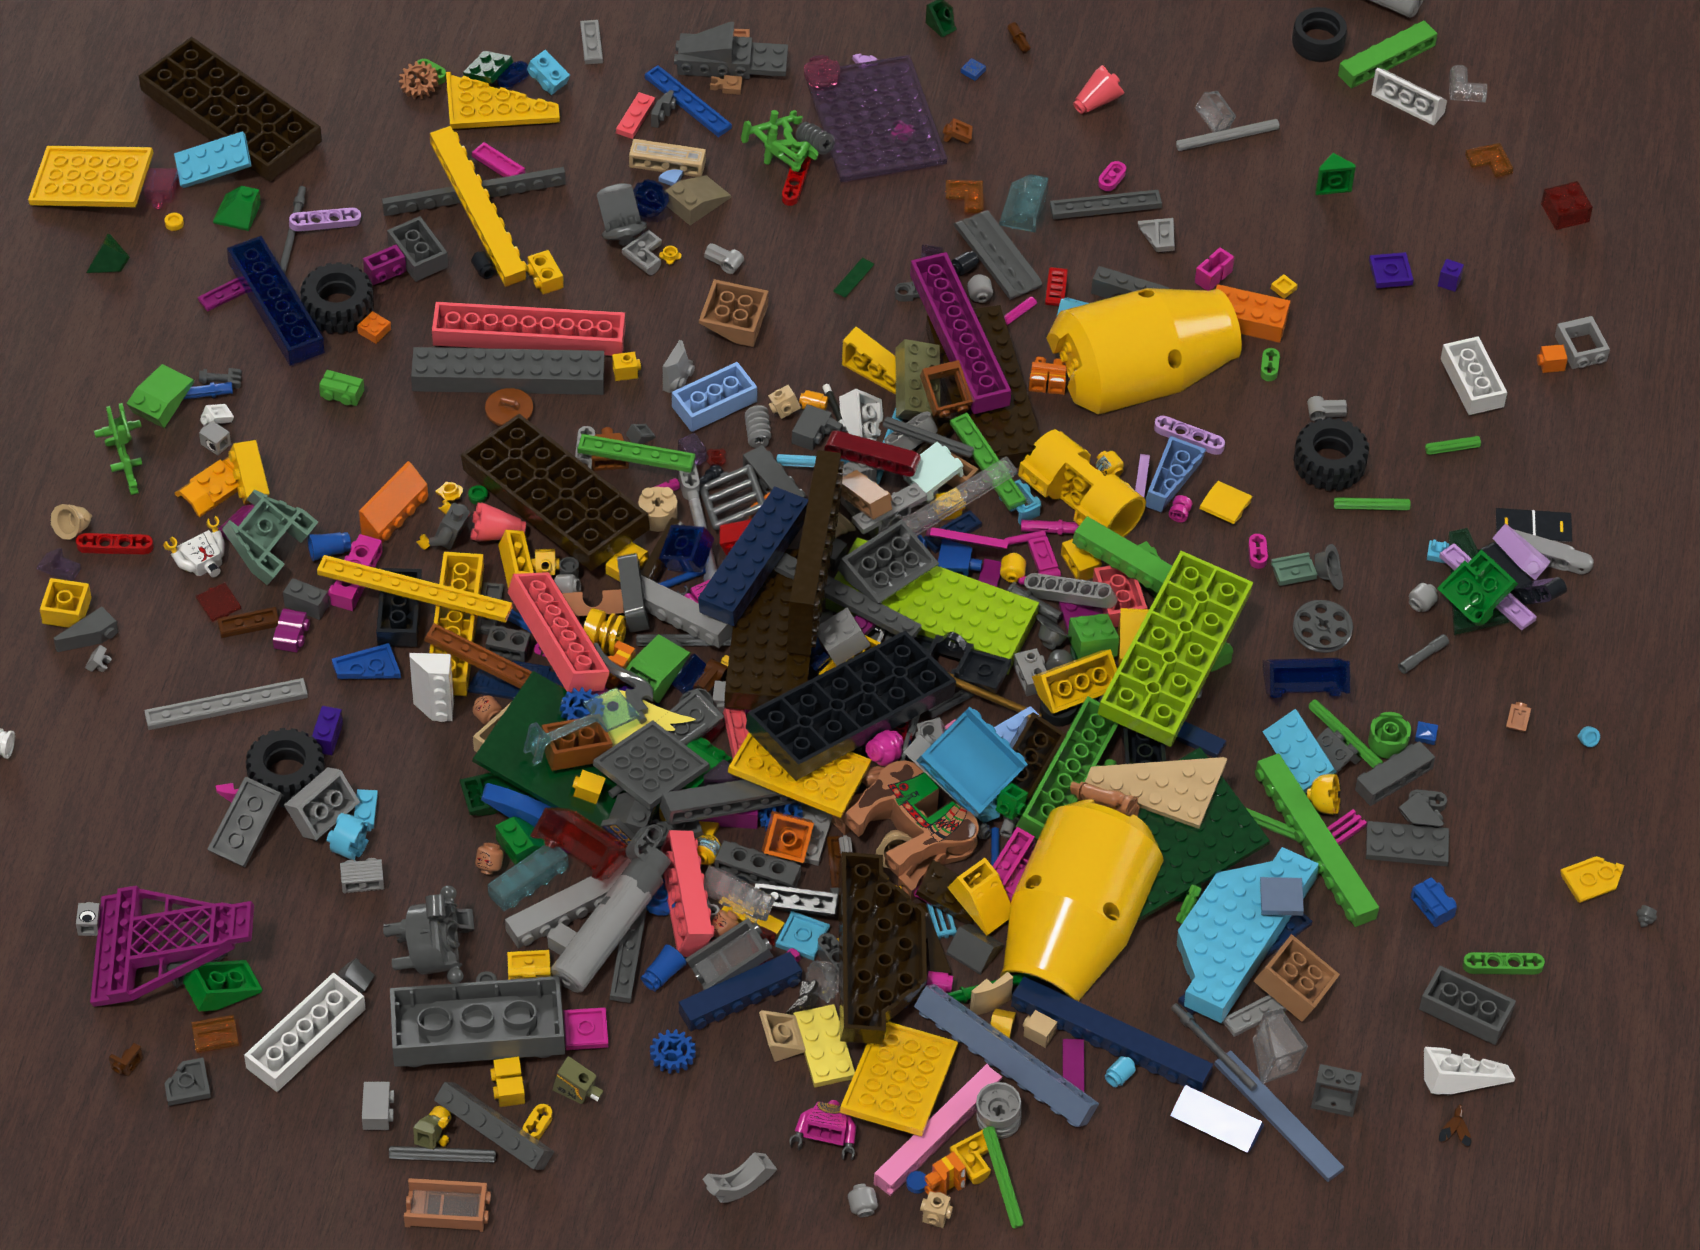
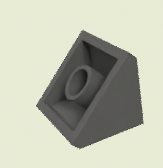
(974, 948)

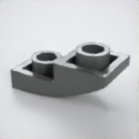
(662, 108)

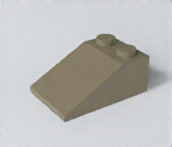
(695, 198)

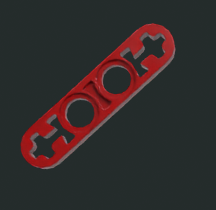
(798, 177)
(114, 546)

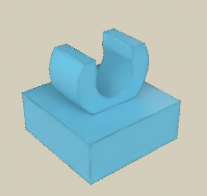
(1434, 550)

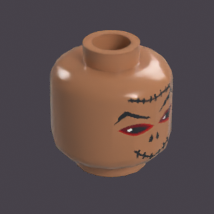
(486, 708)
(489, 858)
(724, 922)

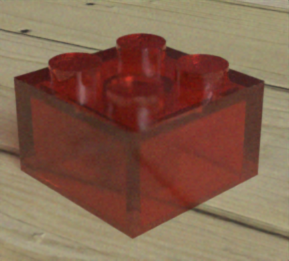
(1566, 205)

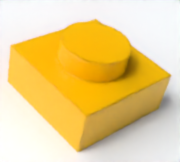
(1284, 286)

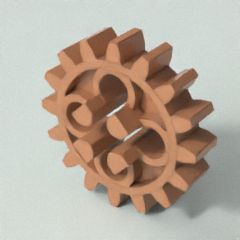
(408, 80)

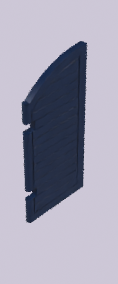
(488, 684)

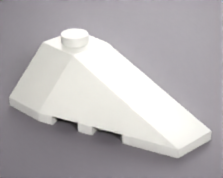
(861, 413)
(1455, 1074)

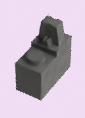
(813, 426)

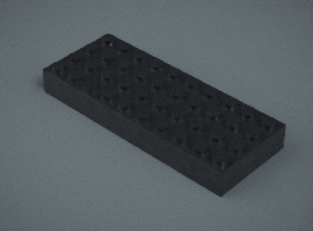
(850, 705)

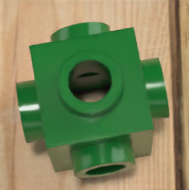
(1011, 801)

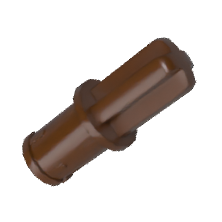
(1018, 37)

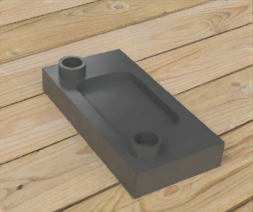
(476, 1021)

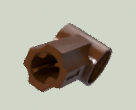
(713, 672)

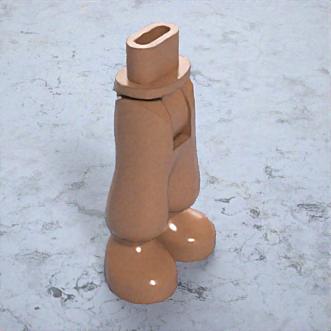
(1110, 798)

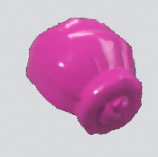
(885, 747)

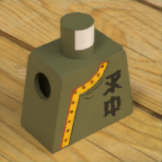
(576, 1082)

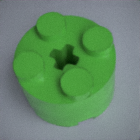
(1389, 734)

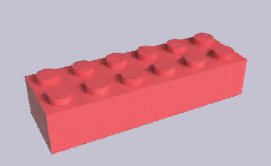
(686, 887)

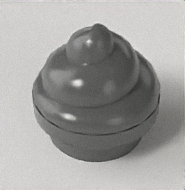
(1646, 915)

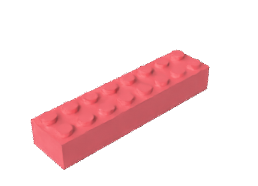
(558, 632)

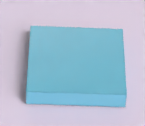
(801, 934)

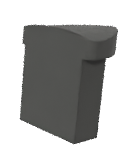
(356, 975)

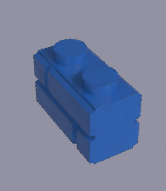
(1434, 902)

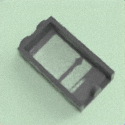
(730, 954)

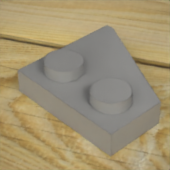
(1159, 233)

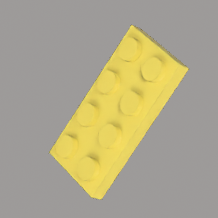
(825, 1053)

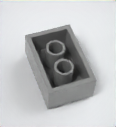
(321, 802)

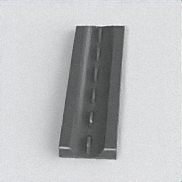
(998, 254)

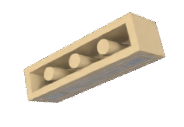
(666, 157)

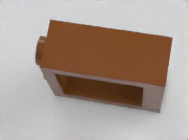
(940, 371)

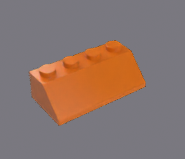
(393, 503)

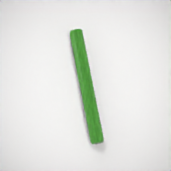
(1334, 724)
(1003, 1177)

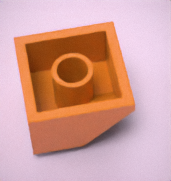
(787, 836)

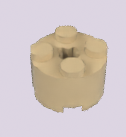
(660, 505)

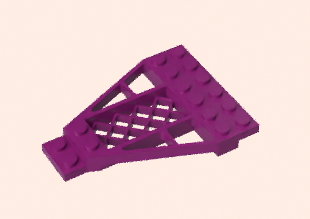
(120, 938)

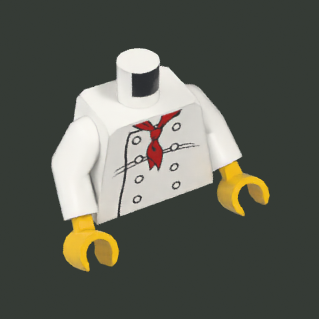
(200, 553)

